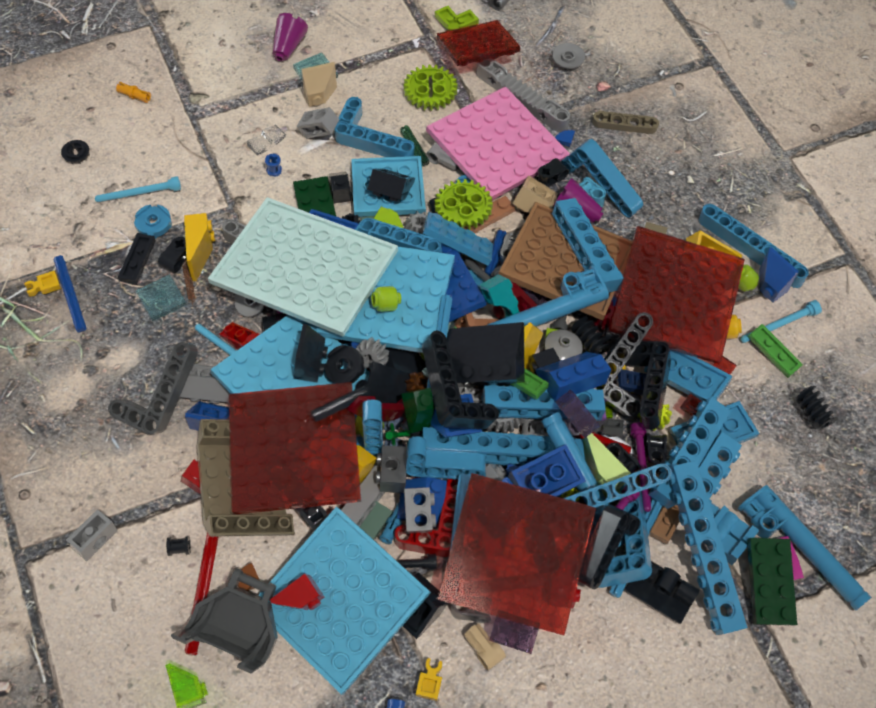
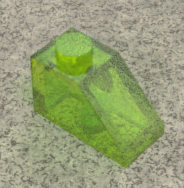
(186, 688)

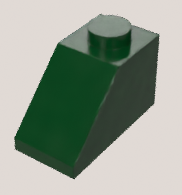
(418, 408)

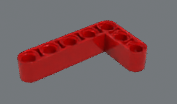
(435, 537)

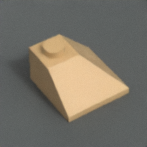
(319, 83)
(532, 192)

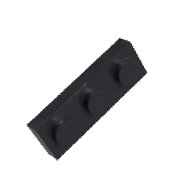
(136, 258)

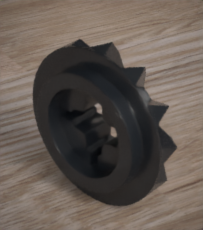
(68, 151)

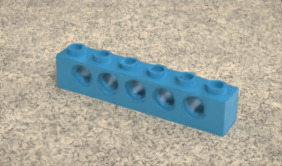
(586, 242)
(532, 408)
(716, 416)

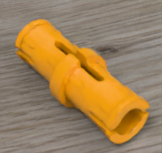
(133, 92)

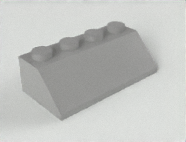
(202, 385)

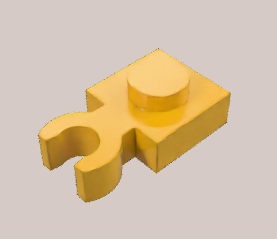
(46, 283)
(429, 683)

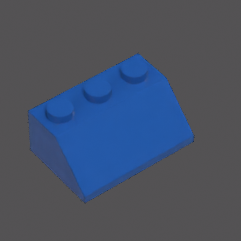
(575, 373)

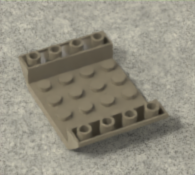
(216, 489)

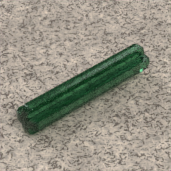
(418, 151)

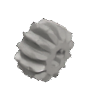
(416, 222)
(373, 351)

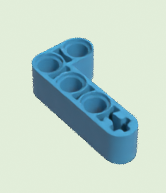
(441, 463)

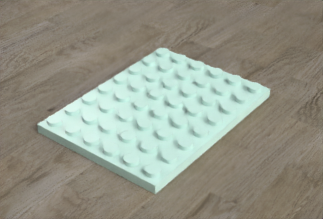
(304, 266)

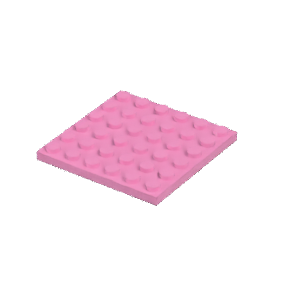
(496, 142)

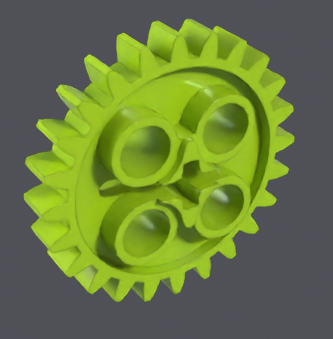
(417, 87)
(464, 203)

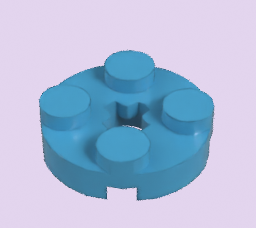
(154, 229)

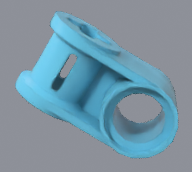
(594, 190)

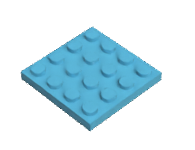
(368, 204)

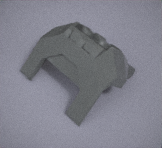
(236, 622)

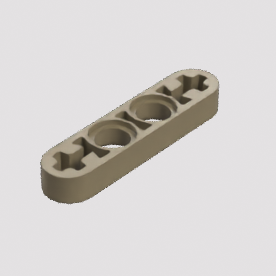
(625, 122)

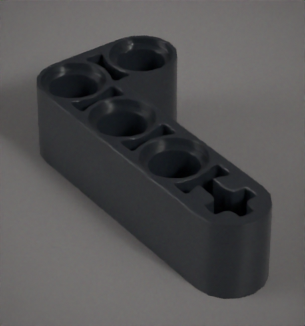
(604, 543)

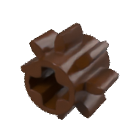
(417, 381)

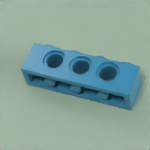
(729, 451)

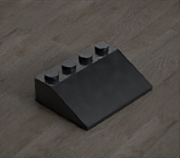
(488, 354)

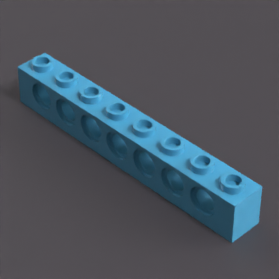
(496, 447)
(728, 597)

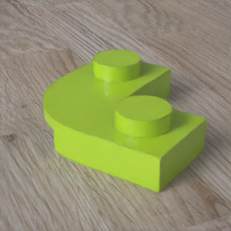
(452, 21)

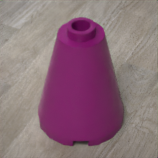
(288, 35)
(589, 205)

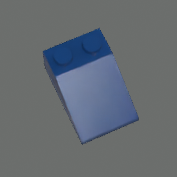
(550, 474)

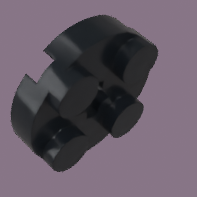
(349, 355)

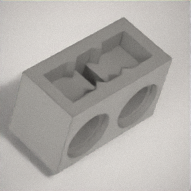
(318, 122)
(413, 510)

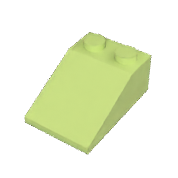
(603, 463)

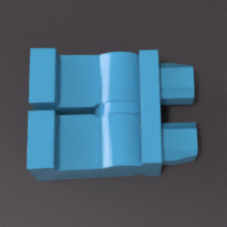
(732, 532)

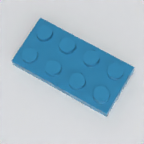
(458, 238)
(696, 376)
(737, 425)

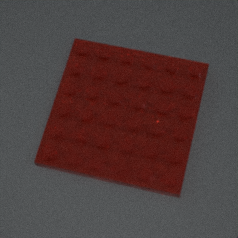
(683, 289)
(288, 458)
(517, 554)

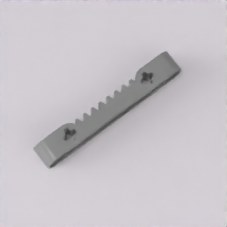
(553, 116)

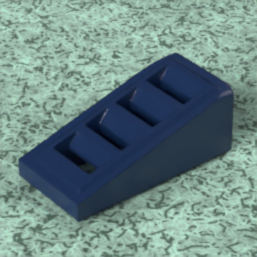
(632, 376)

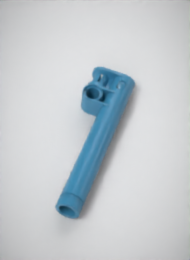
(587, 291)
(560, 436)
(770, 509)

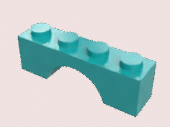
(499, 292)

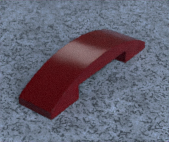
(390, 411)

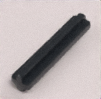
(338, 404)

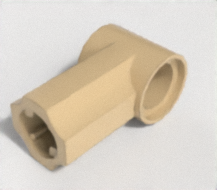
(488, 652)

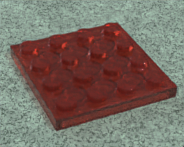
(478, 43)

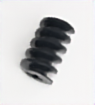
(589, 336)
(814, 408)

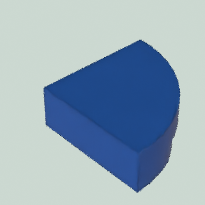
(565, 137)

